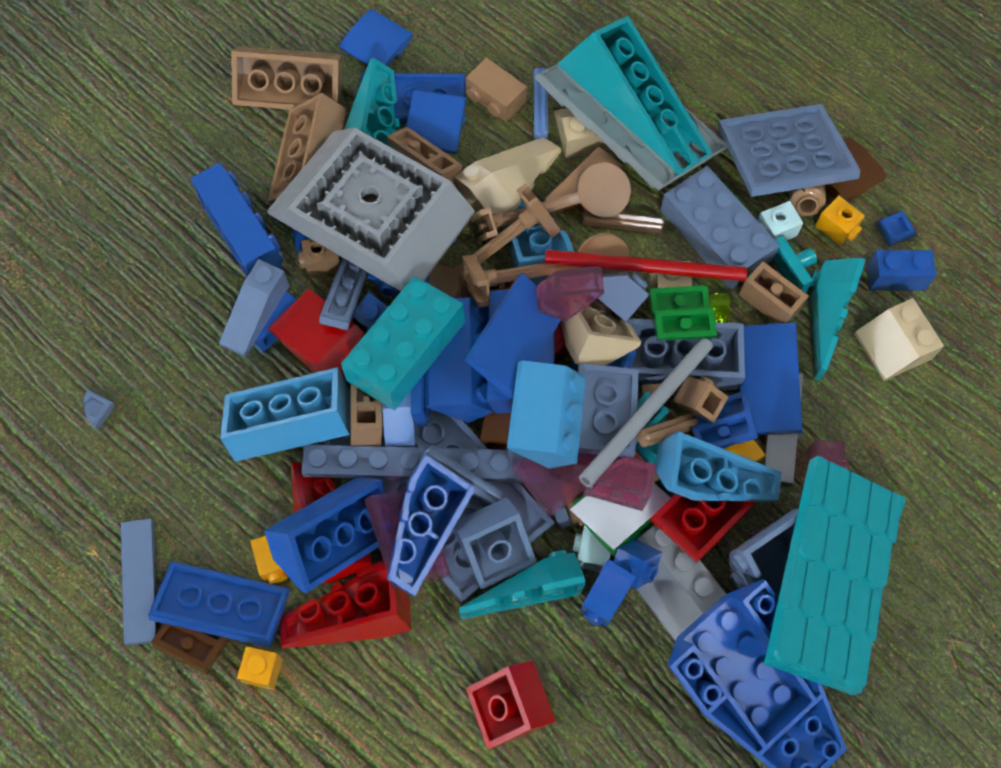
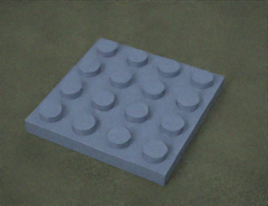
(788, 150)

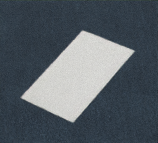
(617, 522)

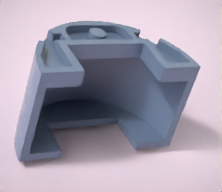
(764, 555)

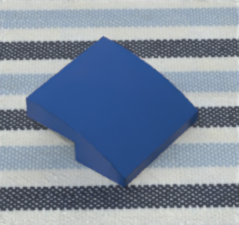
(375, 38)
(437, 118)
(733, 425)

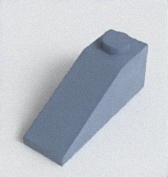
(254, 307)

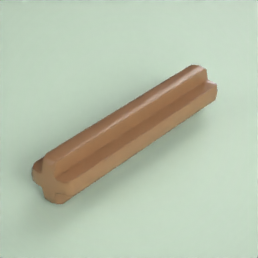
(626, 222)
(660, 431)

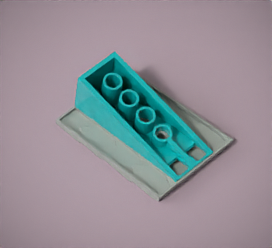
(630, 105)

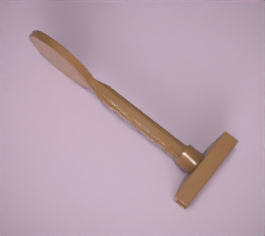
(600, 191)
(449, 279)
(480, 280)

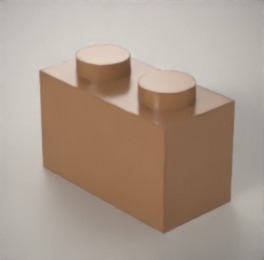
(496, 90)
(773, 294)

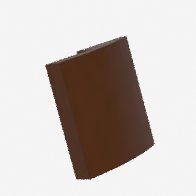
(870, 174)

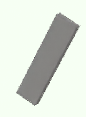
(781, 452)

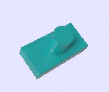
(793, 265)

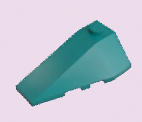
(374, 103)
(830, 293)
(542, 582)

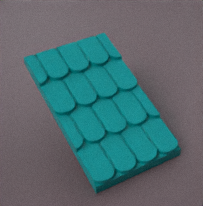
(834, 578)

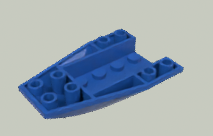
(760, 707)

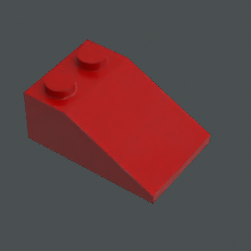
(313, 343)
(699, 524)

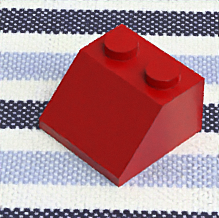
(510, 704)

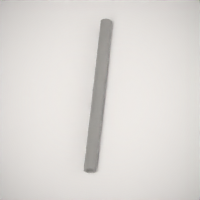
(645, 413)

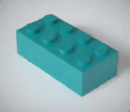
(404, 342)

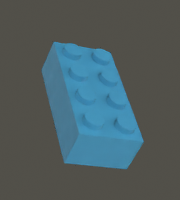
(286, 414)

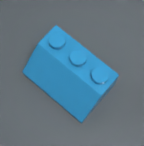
(547, 413)

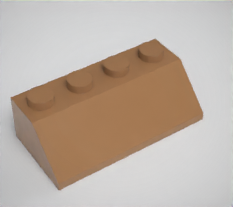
(283, 77)
(304, 134)

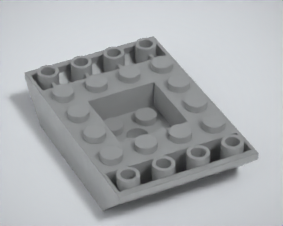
(396, 234)

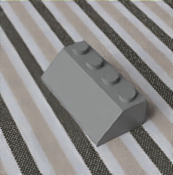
(681, 586)

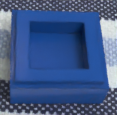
(896, 228)

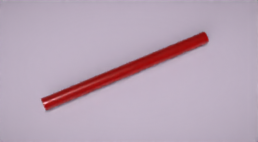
(646, 265)

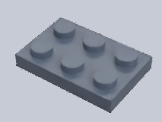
(607, 406)

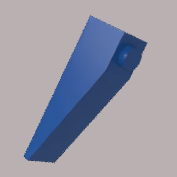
(427, 518)

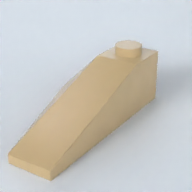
(496, 178)

